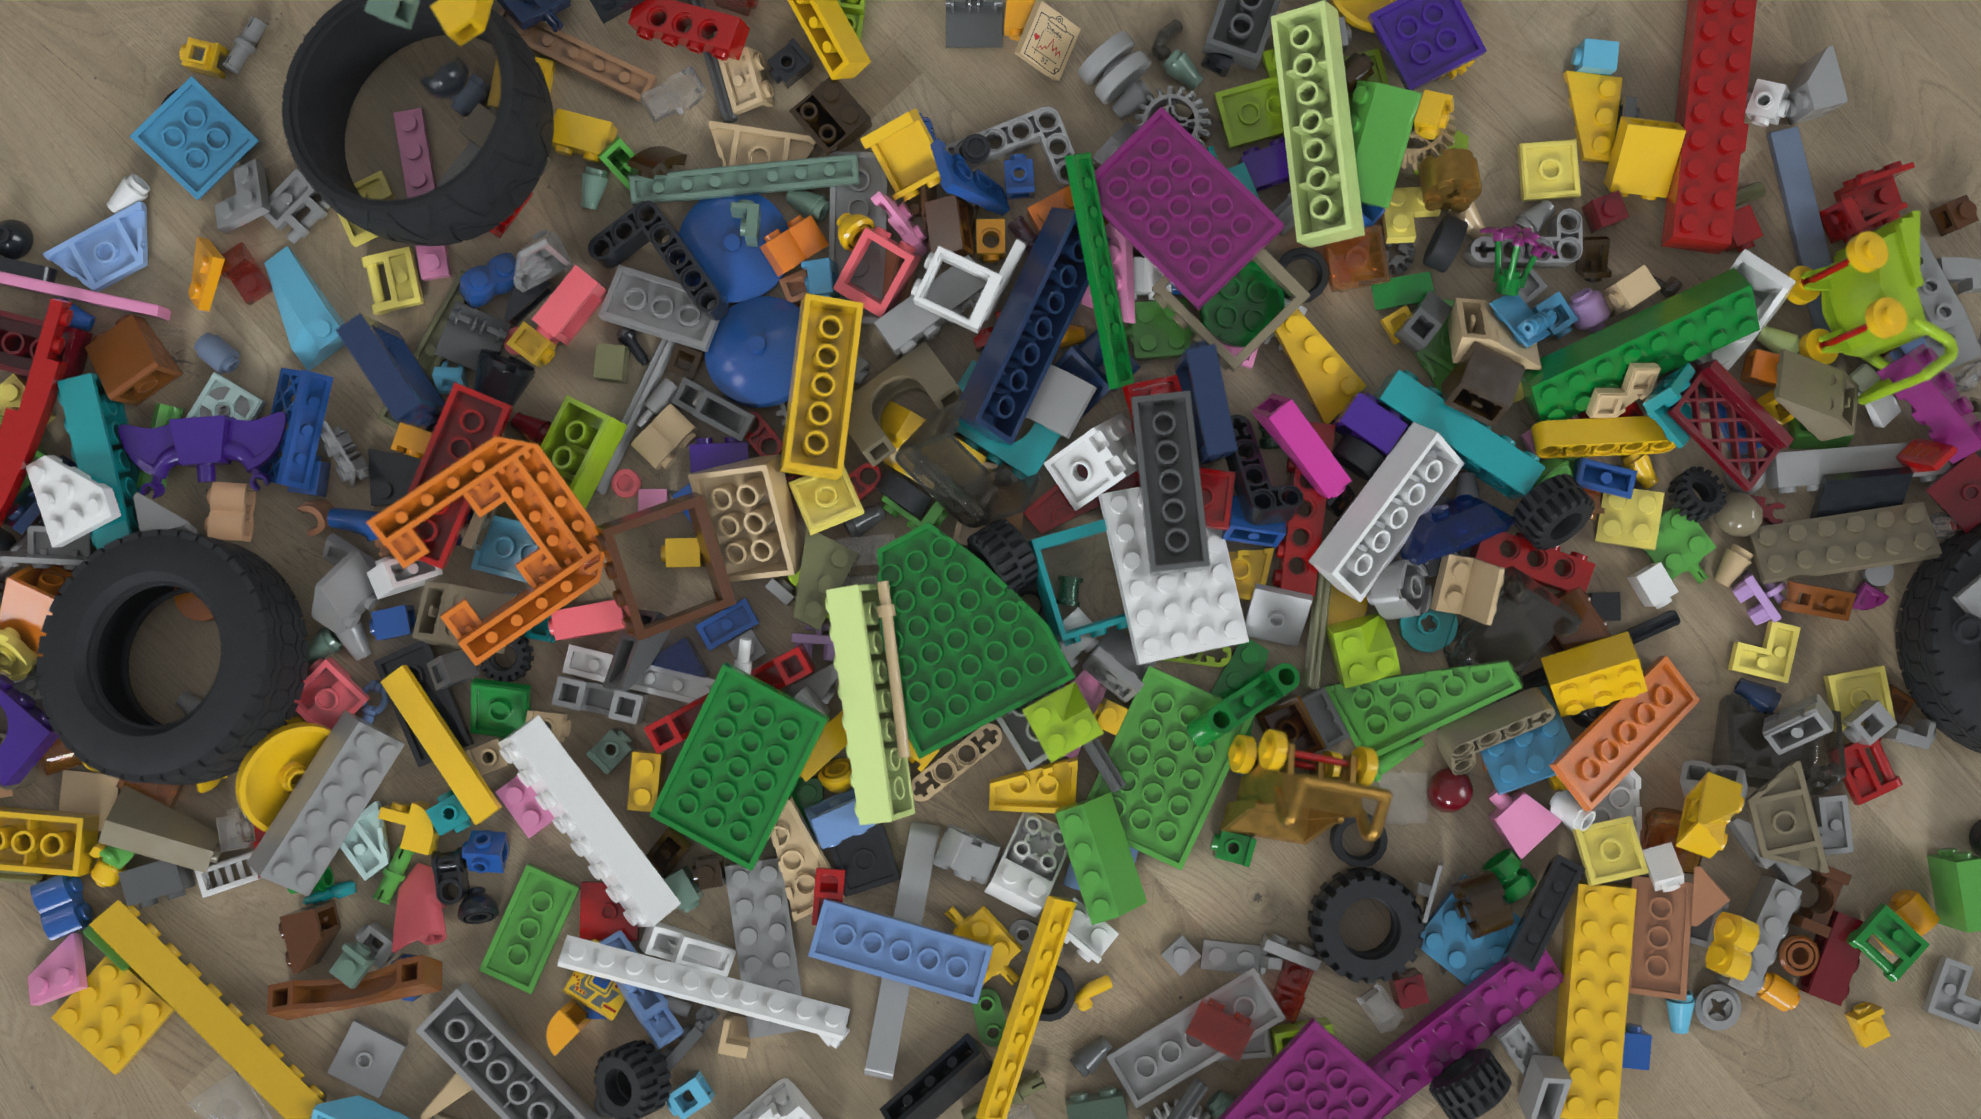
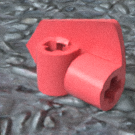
(418, 911)

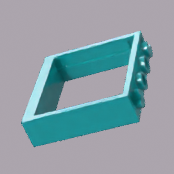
(1046, 592)

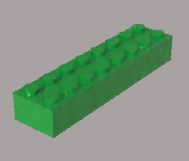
(1663, 334)

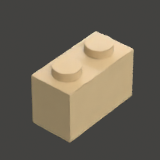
(1630, 290)

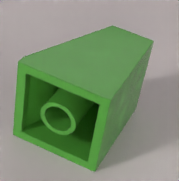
(1956, 888)

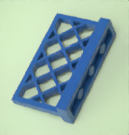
(305, 425)

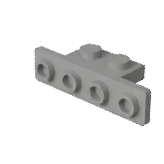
(43, 555)

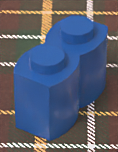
(484, 282)
(61, 906)

